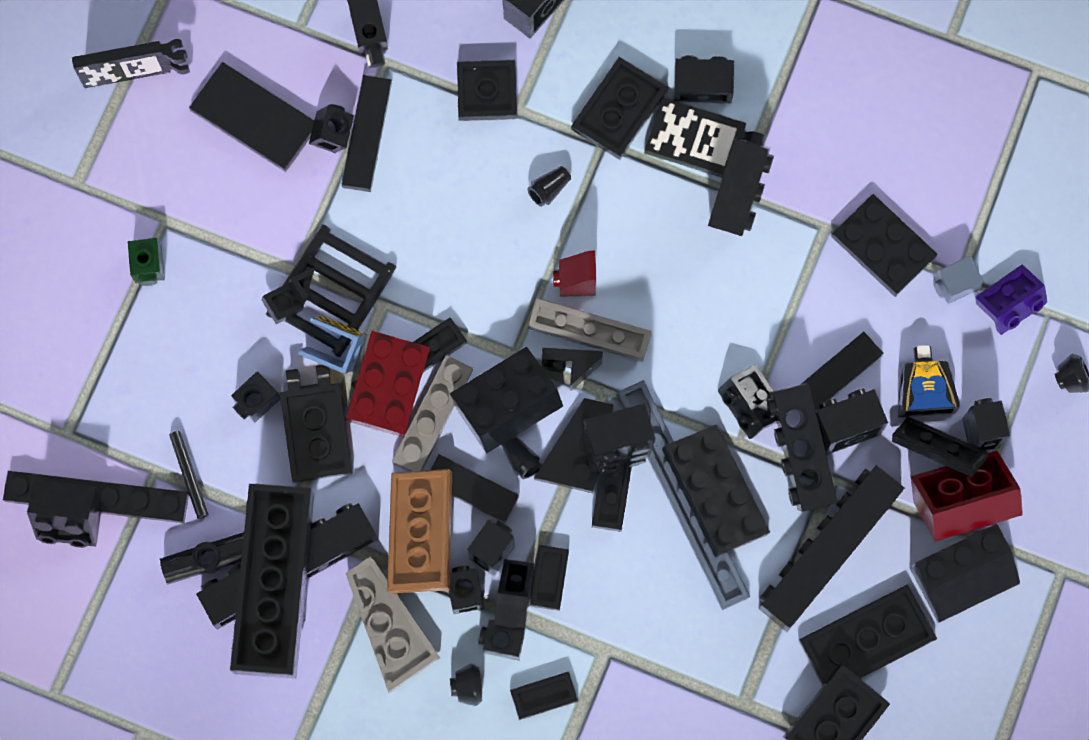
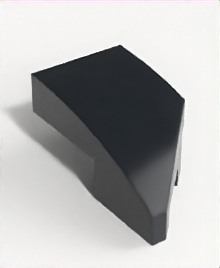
(289, 298)

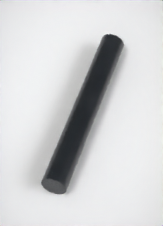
(188, 475)

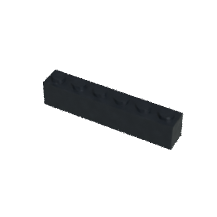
(329, 544)
(831, 548)

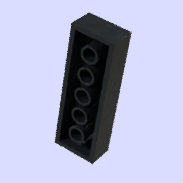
(272, 581)

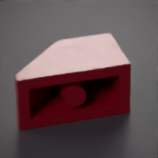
(576, 275)

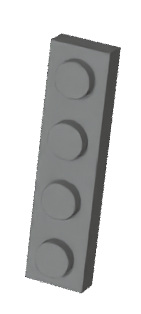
(589, 329)
(431, 415)

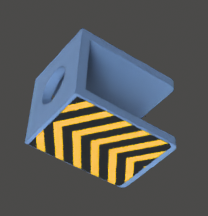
(354, 352)

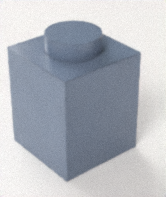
(958, 280)

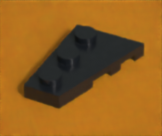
(567, 460)

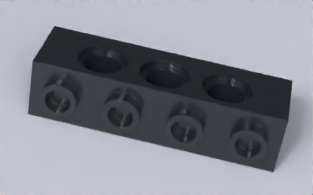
(822, 490)

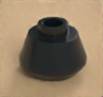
(1073, 375)
(467, 685)

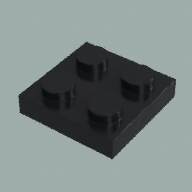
(486, 90)

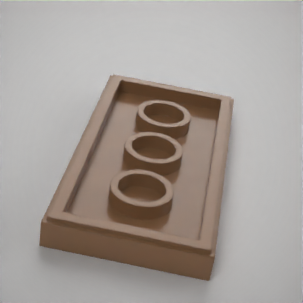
(420, 531)

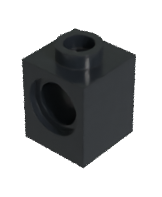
(322, 135)
(259, 385)
(467, 603)
(510, 651)

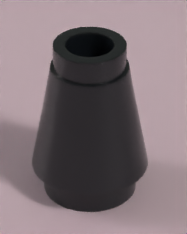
(547, 187)
(521, 458)

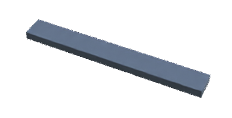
(719, 571)

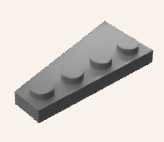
(392, 631)

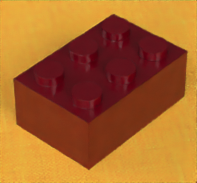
(387, 384)
(958, 504)

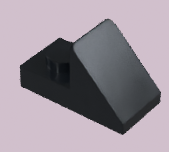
(580, 361)

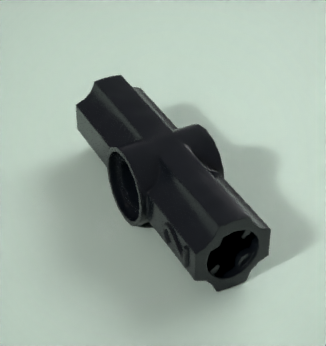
(188, 562)

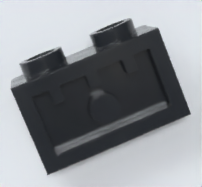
(746, 399)

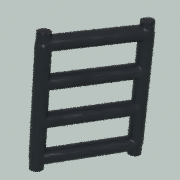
(369, 295)

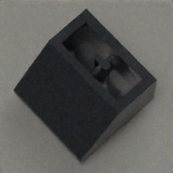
(64, 513)

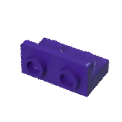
(1013, 299)

